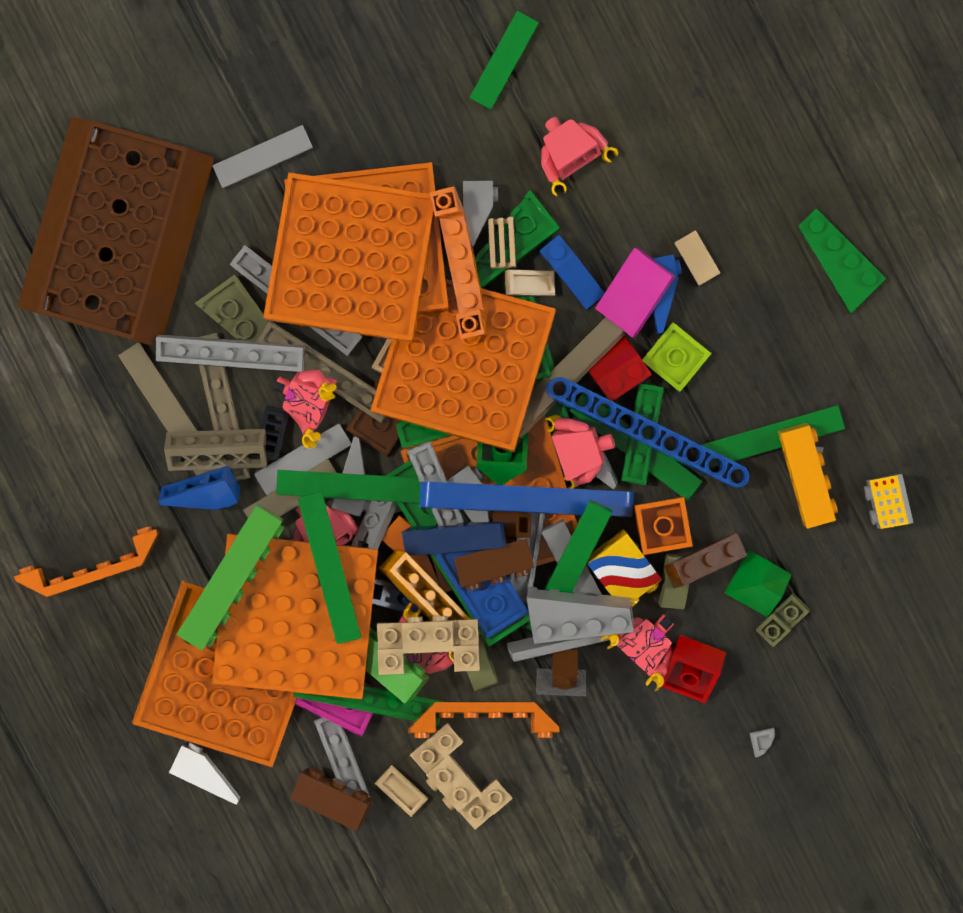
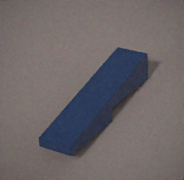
(453, 538)

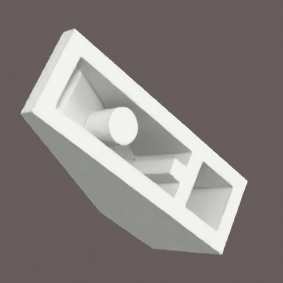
(200, 770)

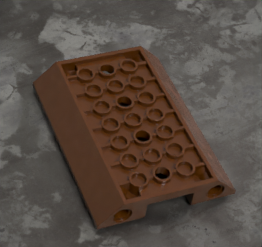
(146, 240)

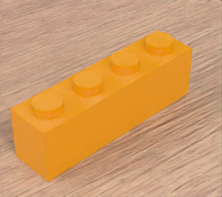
(807, 476)
(420, 587)

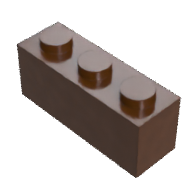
(705, 560)
(493, 564)
(332, 798)

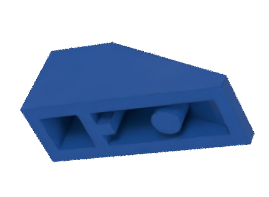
(572, 272)
(662, 309)
(204, 491)

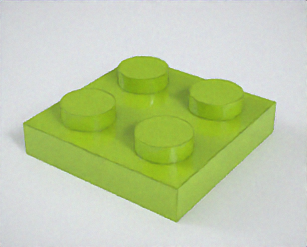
(676, 357)

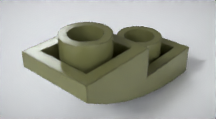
(670, 596)
(782, 619)
(486, 676)

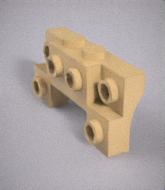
(425, 637)
(454, 782)

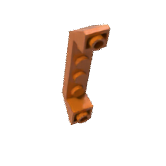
(461, 261)
(36, 581)
(540, 721)

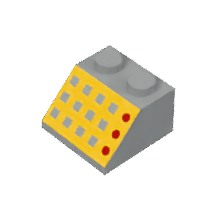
(888, 501)

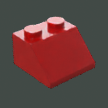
(619, 370)
(693, 669)

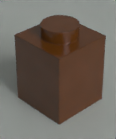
(515, 524)
(565, 669)

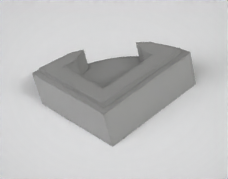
(762, 740)

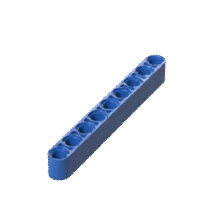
(660, 433)
(521, 498)

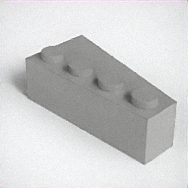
(576, 616)

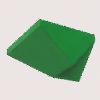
(502, 464)
(758, 584)

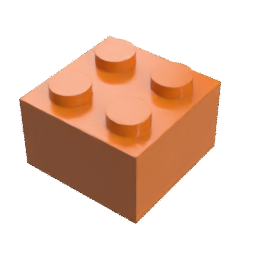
(663, 525)

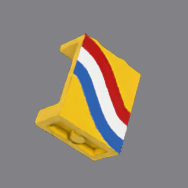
(623, 568)

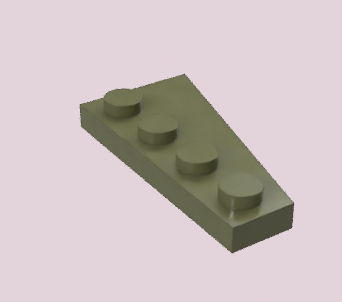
(234, 310)

